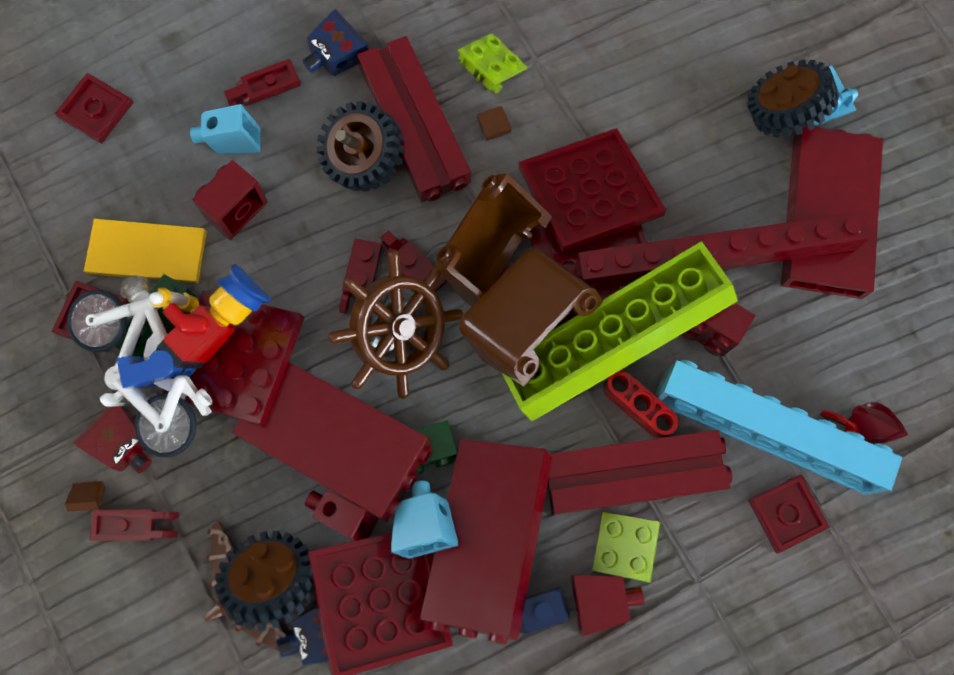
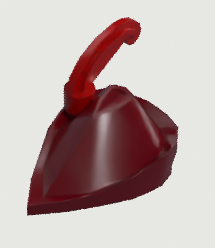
(871, 421)

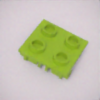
(490, 61)
(626, 547)

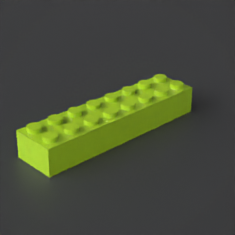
(624, 329)

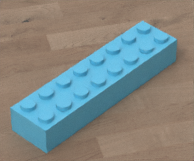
(778, 429)

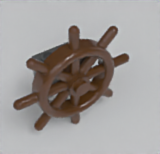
(386, 319)

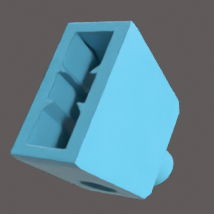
(228, 131)
(422, 524)

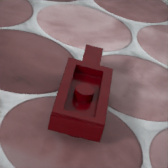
(263, 84)
(412, 261)

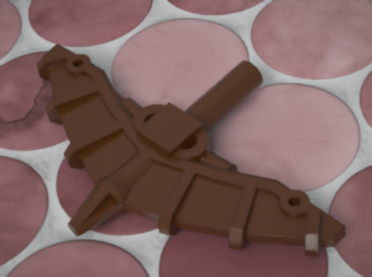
(220, 545)

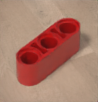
(654, 406)

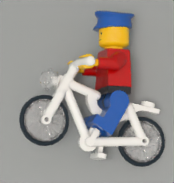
(100, 321)

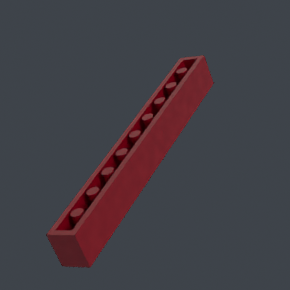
(728, 248)

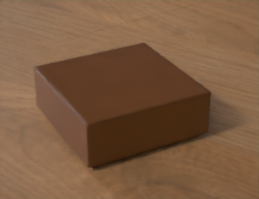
(494, 123)
(85, 496)

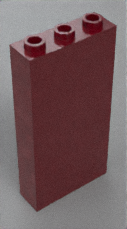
(833, 177)
(340, 442)
(496, 517)

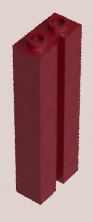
(405, 94)
(637, 472)

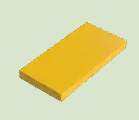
(145, 250)

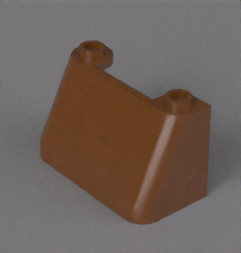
(489, 236)
(523, 311)

